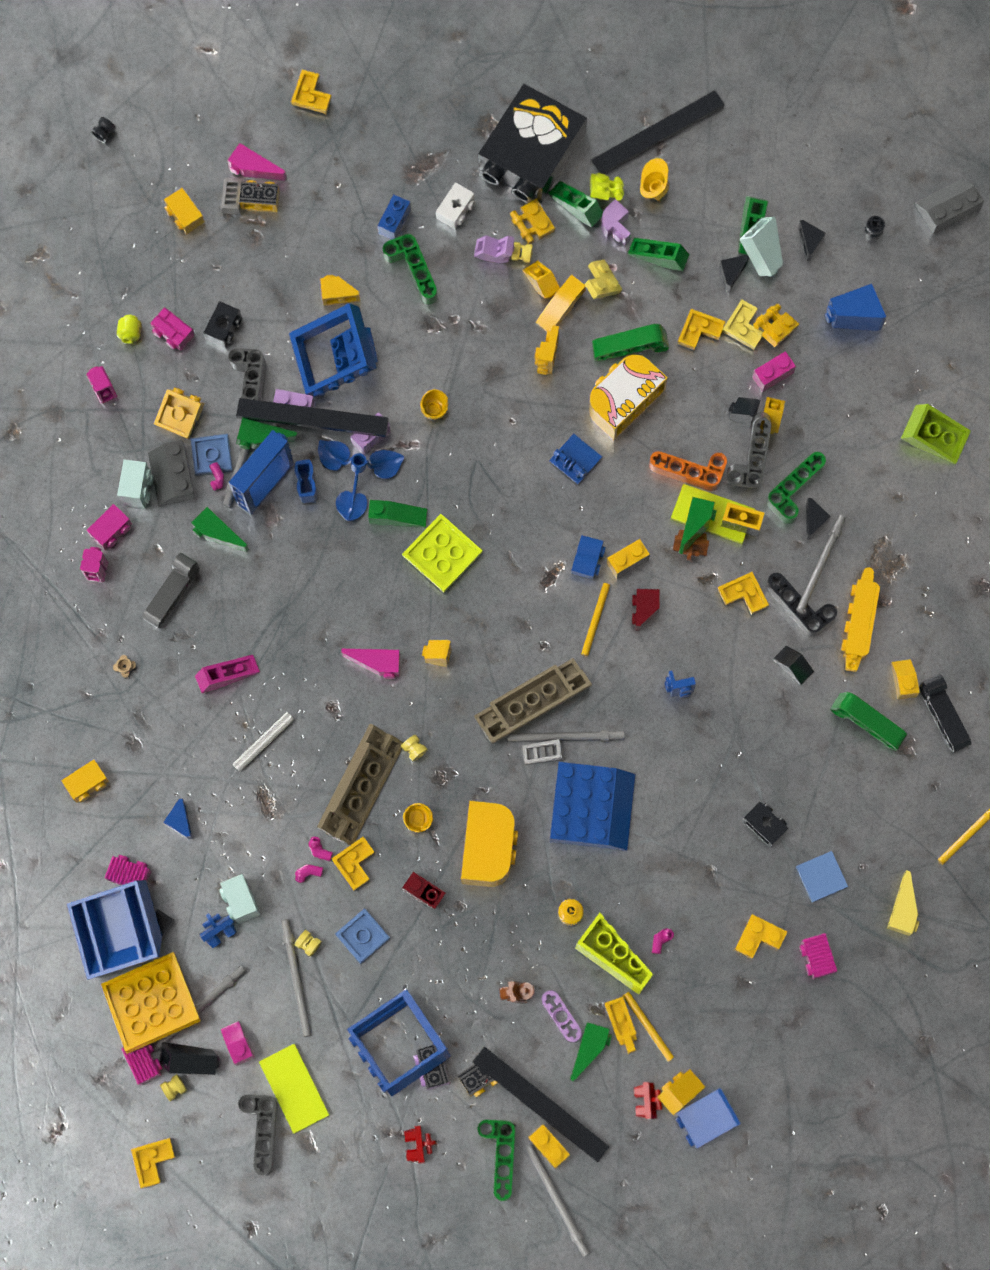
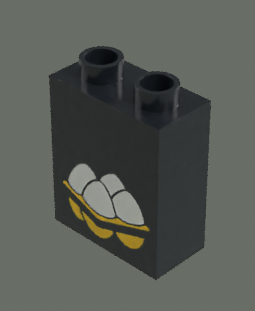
(531, 144)

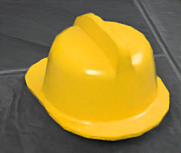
(654, 179)

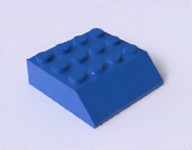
(592, 806)
(115, 928)

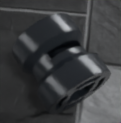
(103, 129)
(874, 231)

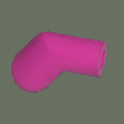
(219, 476)
(317, 849)
(306, 870)
(661, 938)

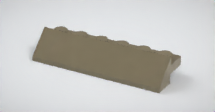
(532, 700)
(360, 785)

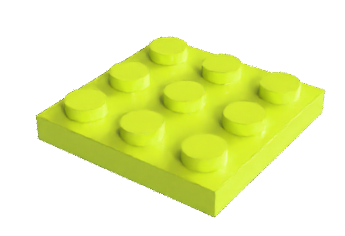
(442, 553)

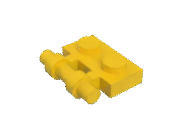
(537, 219)
(779, 329)

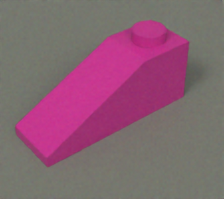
(252, 165)
(379, 661)
(226, 673)

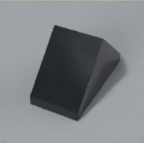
(810, 237)
(732, 269)
(815, 518)
(794, 664)

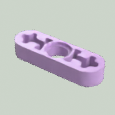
(557, 1001)

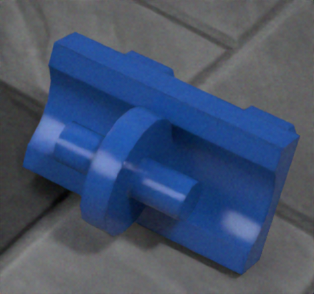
(224, 924)

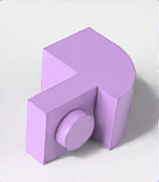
(612, 222)
(494, 250)

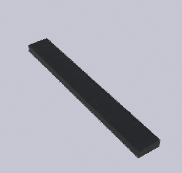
(657, 133)
(312, 417)
(540, 1104)

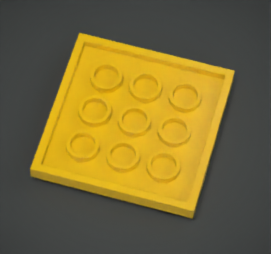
(150, 1002)

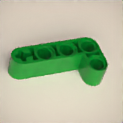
(417, 269)
(631, 341)
(798, 484)
(852, 707)
(499, 1159)

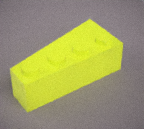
(612, 954)

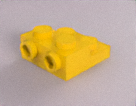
(546, 353)
(179, 412)

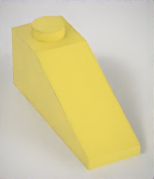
(904, 912)

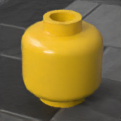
(566, 917)

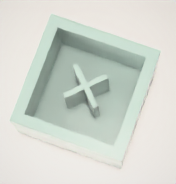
(135, 484)
(240, 899)

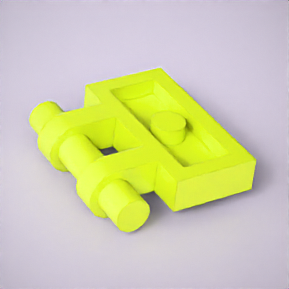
(604, 188)

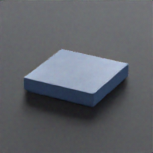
(211, 450)
(821, 876)
(362, 936)

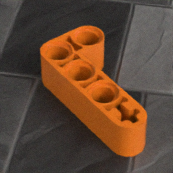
(687, 467)

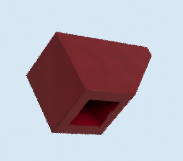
(647, 606)
(423, 891)

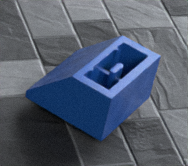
(345, 349)

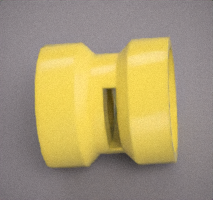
(526, 252)
(415, 748)
(308, 943)
(173, 1087)

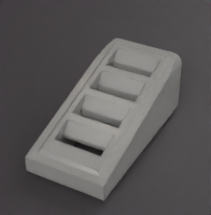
(231, 208)
(560, 751)

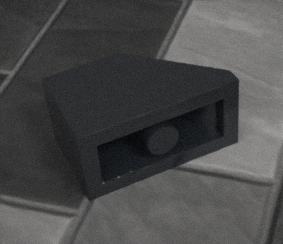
(744, 411)

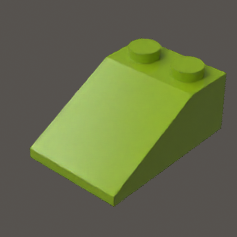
(935, 433)

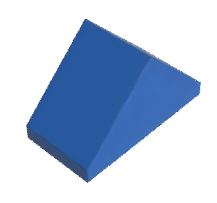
(178, 819)

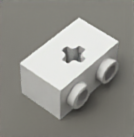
(457, 196)

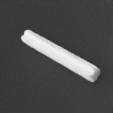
(263, 741)

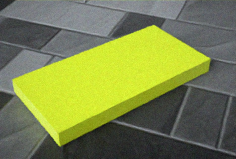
(683, 504)
(294, 1088)

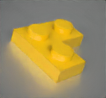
(307, 97)
(697, 324)
(746, 588)
(349, 861)
(759, 931)
(145, 1161)

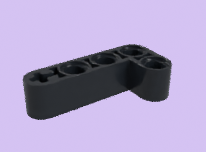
(791, 606)
(944, 713)

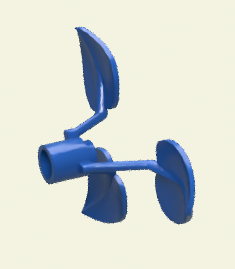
(335, 453)

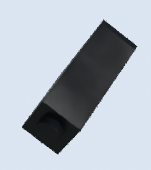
(188, 1059)

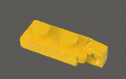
(621, 1023)

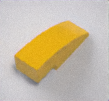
(561, 303)

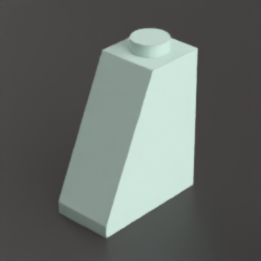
(763, 246)

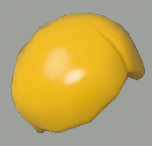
(434, 404)
(418, 817)

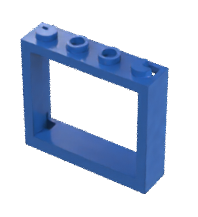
(334, 318)
(262, 472)
(379, 1016)

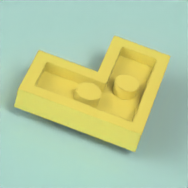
(604, 282)
(739, 327)

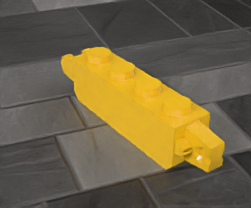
(861, 620)

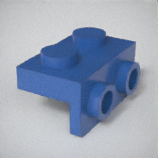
(680, 687)

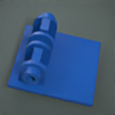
(575, 458)

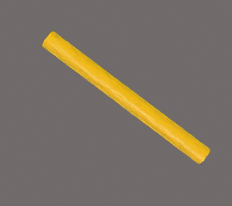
(595, 619)
(964, 838)
(648, 1026)

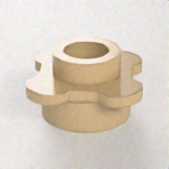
(124, 661)

